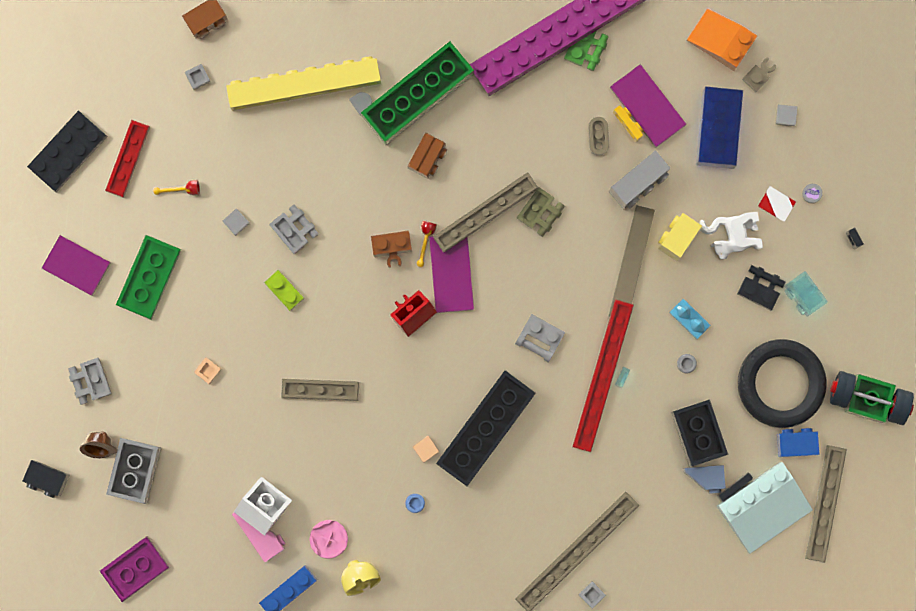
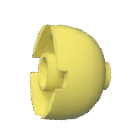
(358, 577)

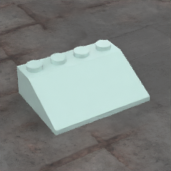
(765, 507)

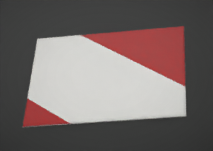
(776, 204)

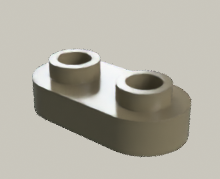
(598, 136)

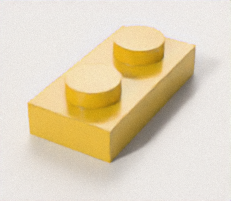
(623, 116)

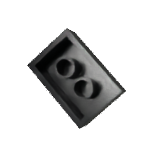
(699, 433)

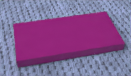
(648, 105)
(451, 277)

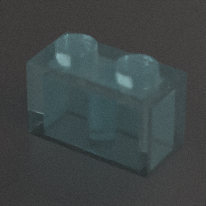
(805, 294)

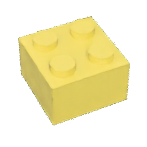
(680, 236)

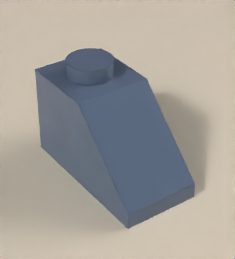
(708, 477)

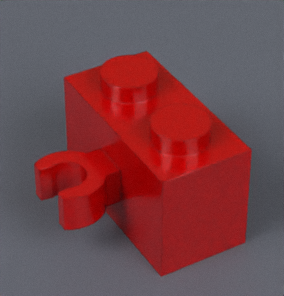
(413, 312)

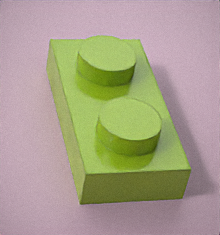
(284, 290)

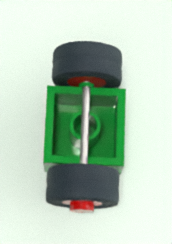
(871, 398)

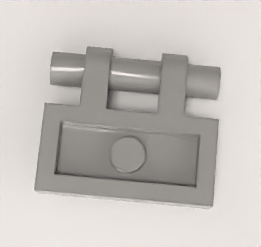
(288, 231)
(95, 380)

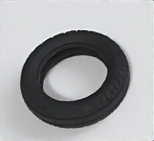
(813, 368)

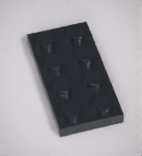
(67, 151)

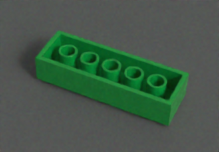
(417, 93)

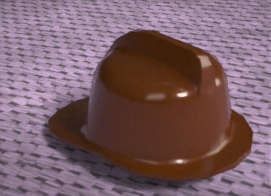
(98, 445)

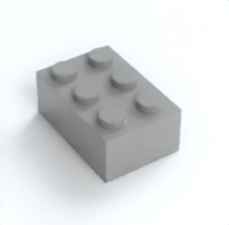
(640, 180)
(133, 471)

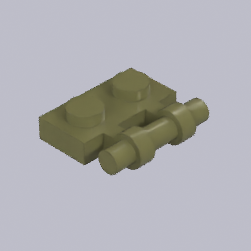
(536, 207)

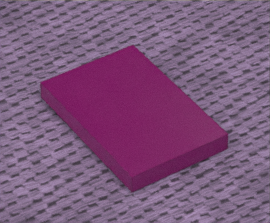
(76, 265)
(134, 569)

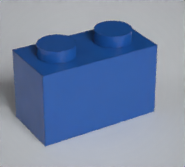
(798, 444)

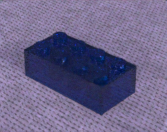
(719, 127)

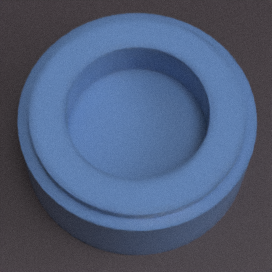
(415, 503)

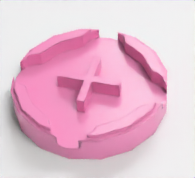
(328, 539)

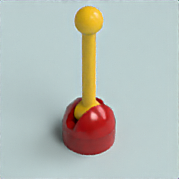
(191, 188)
(427, 229)

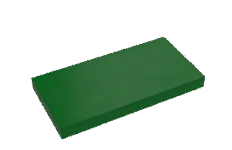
(148, 277)

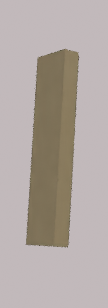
(320, 389)

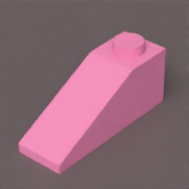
(266, 545)

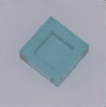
(622, 377)

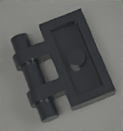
(759, 293)

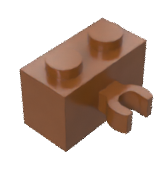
(391, 245)

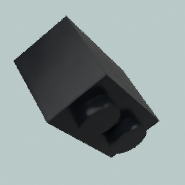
(45, 478)

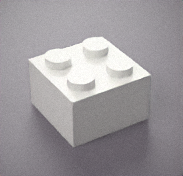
(262, 506)

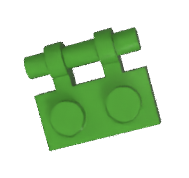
(578, 52)

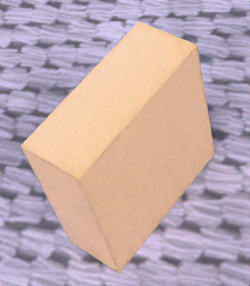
(207, 370)
(425, 449)

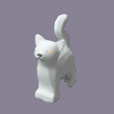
(736, 232)

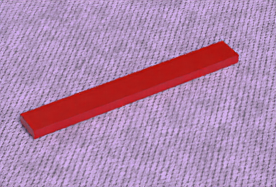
(603, 375)

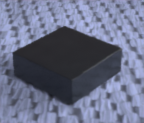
(854, 238)

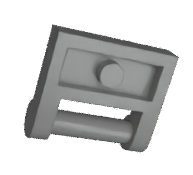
(543, 332)

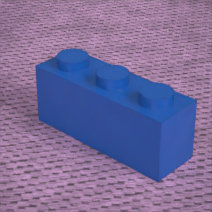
(289, 590)

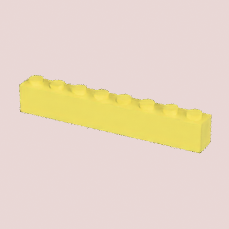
(303, 84)

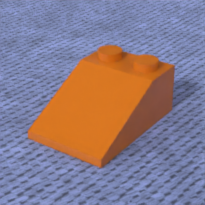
(722, 39)

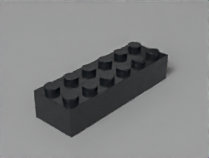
(485, 428)

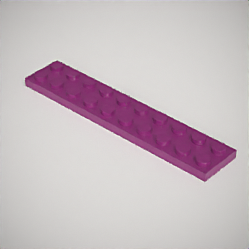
(546, 40)

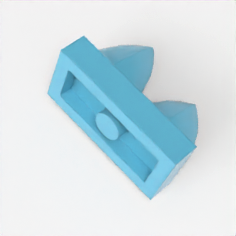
(690, 319)

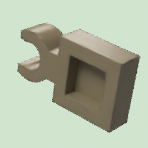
(758, 76)

